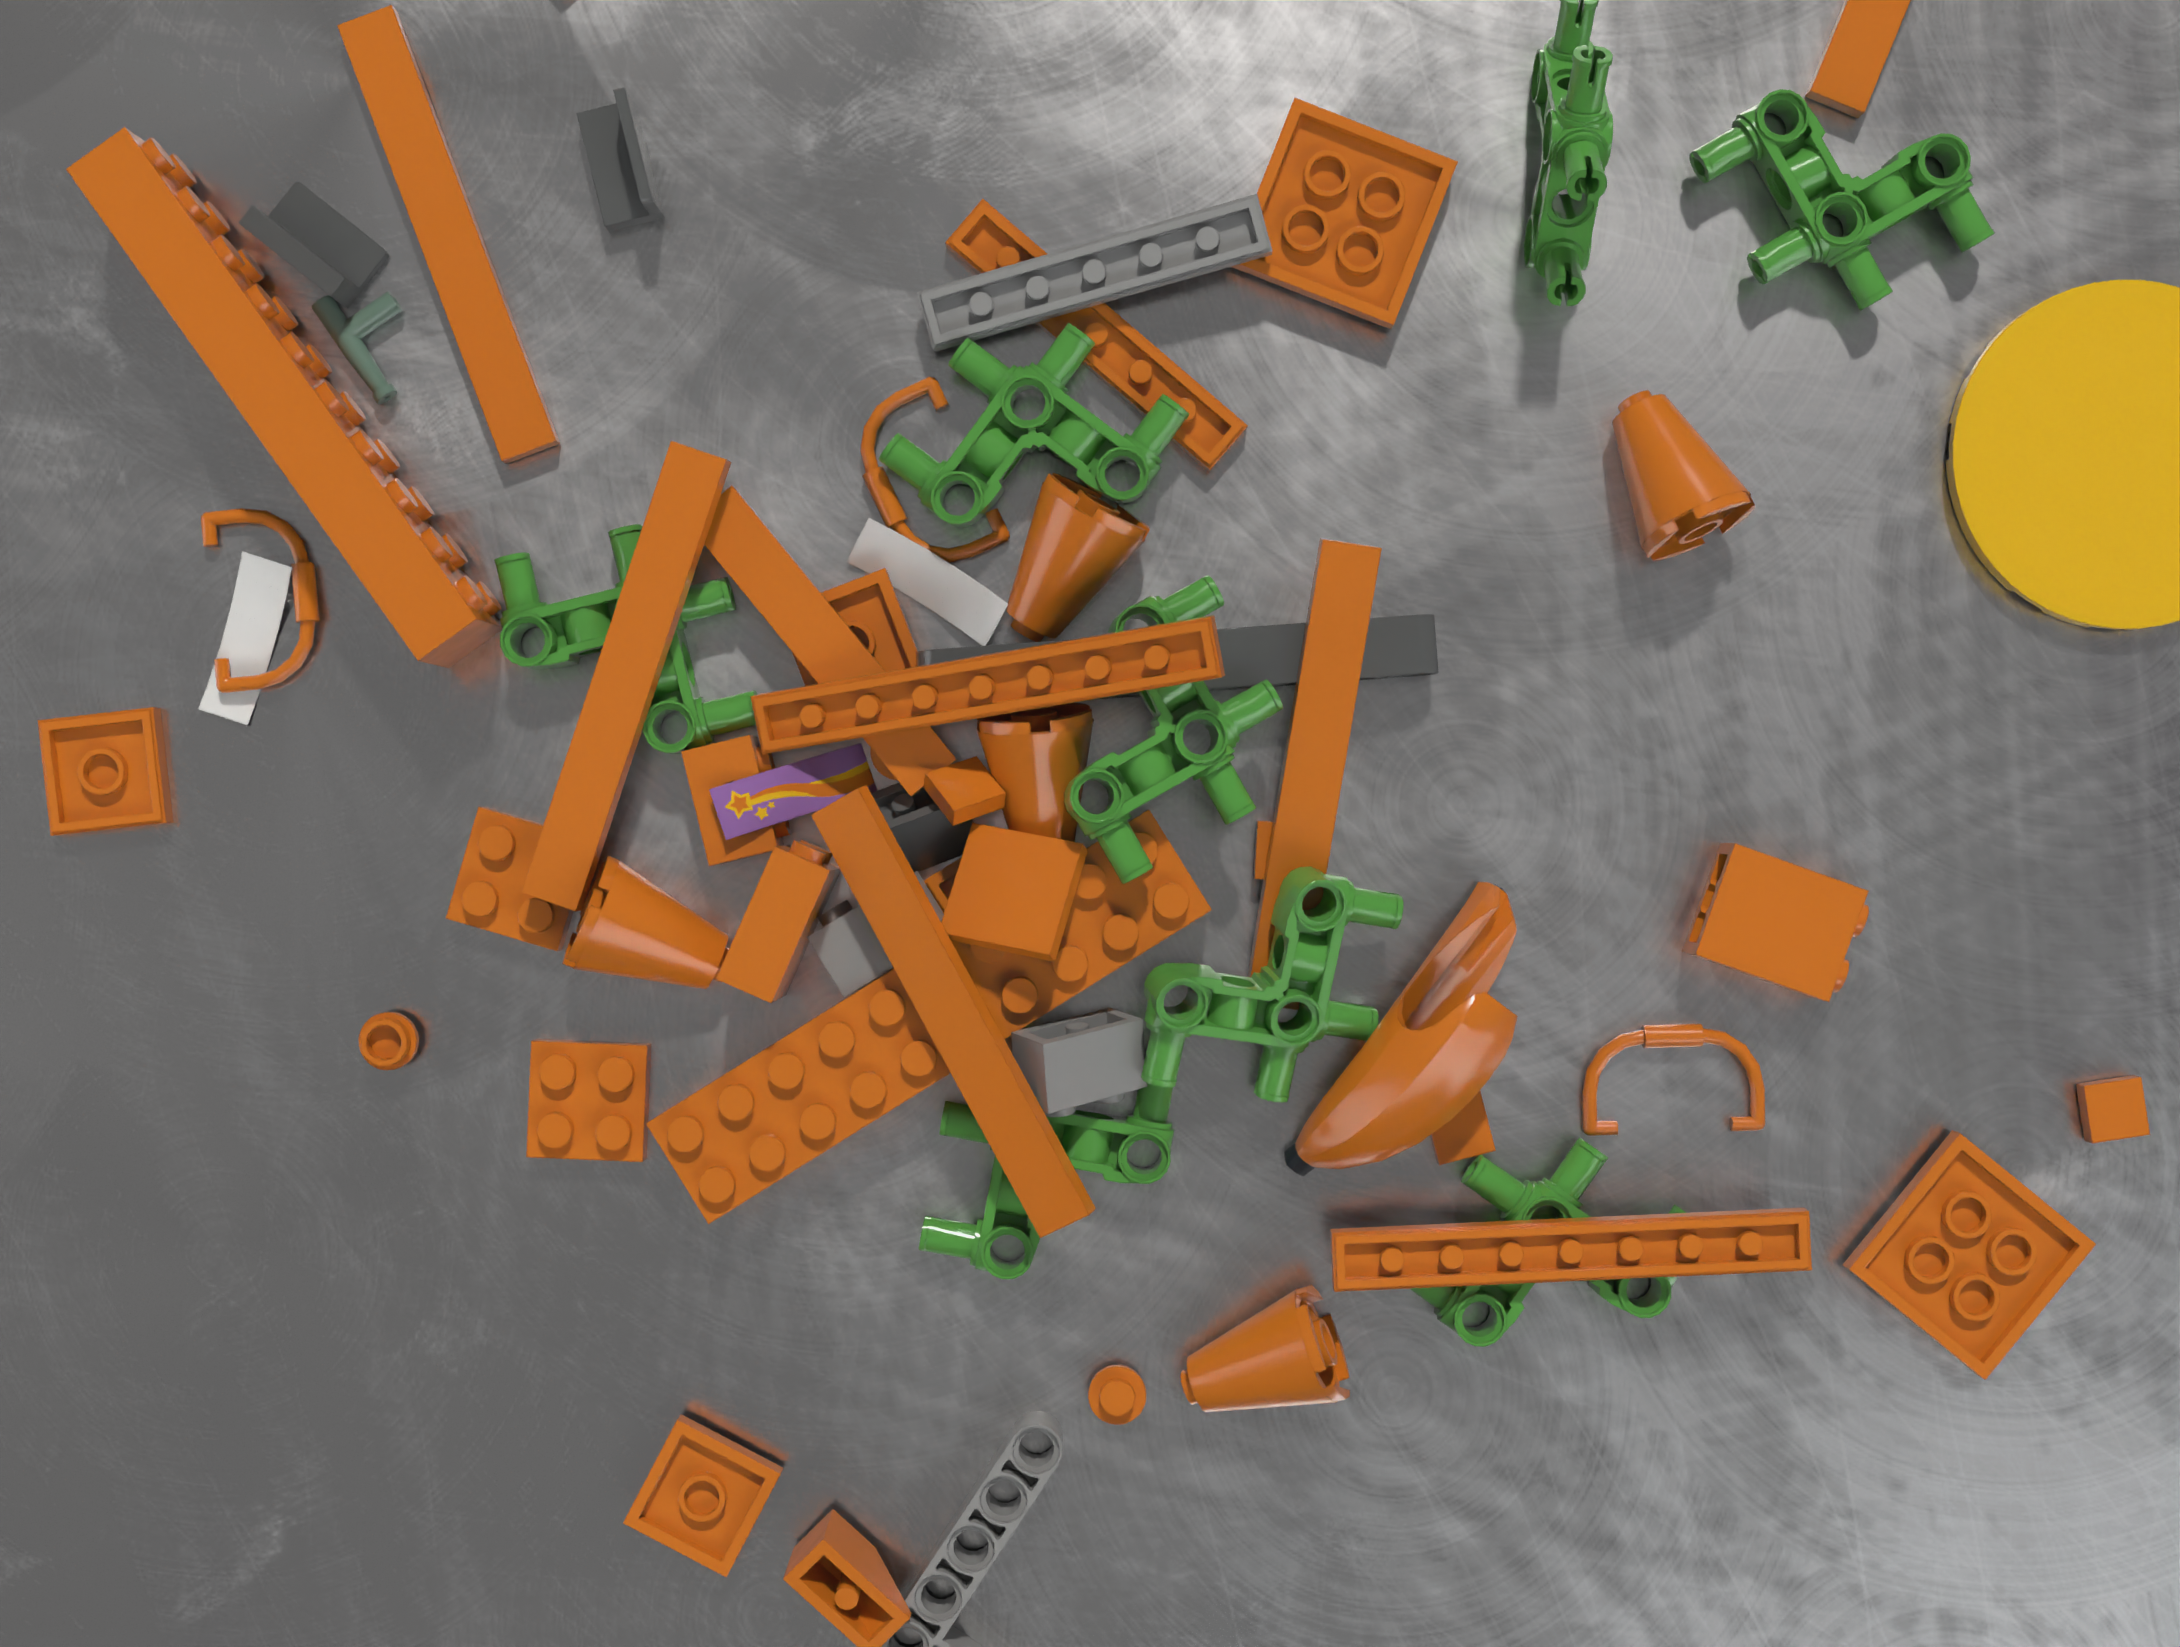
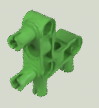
(1576, 148)
(1810, 184)
(1002, 438)
(580, 628)
(1163, 758)
(1297, 970)
(1091, 1142)
(1518, 1202)

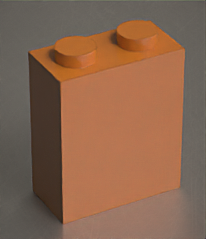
(780, 920)
(1777, 921)

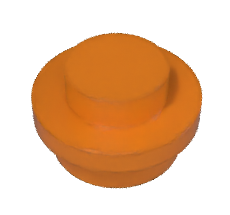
(388, 1041)
(1117, 1394)

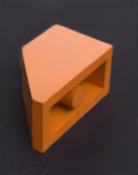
(847, 1582)

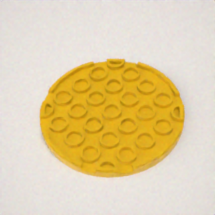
(2075, 455)

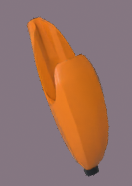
(1426, 1051)

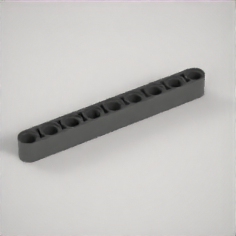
(1272, 652)

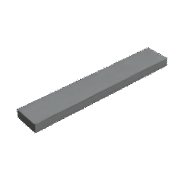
(1095, 272)

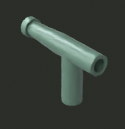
(349, 335)

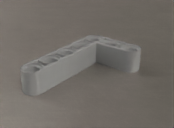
(995, 1520)

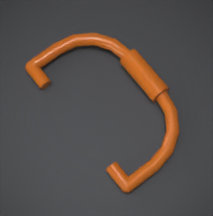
(883, 491)
(304, 596)
(1668, 1037)

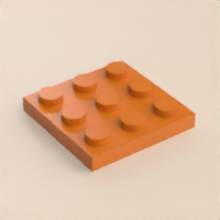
(1347, 212)
(1969, 1254)

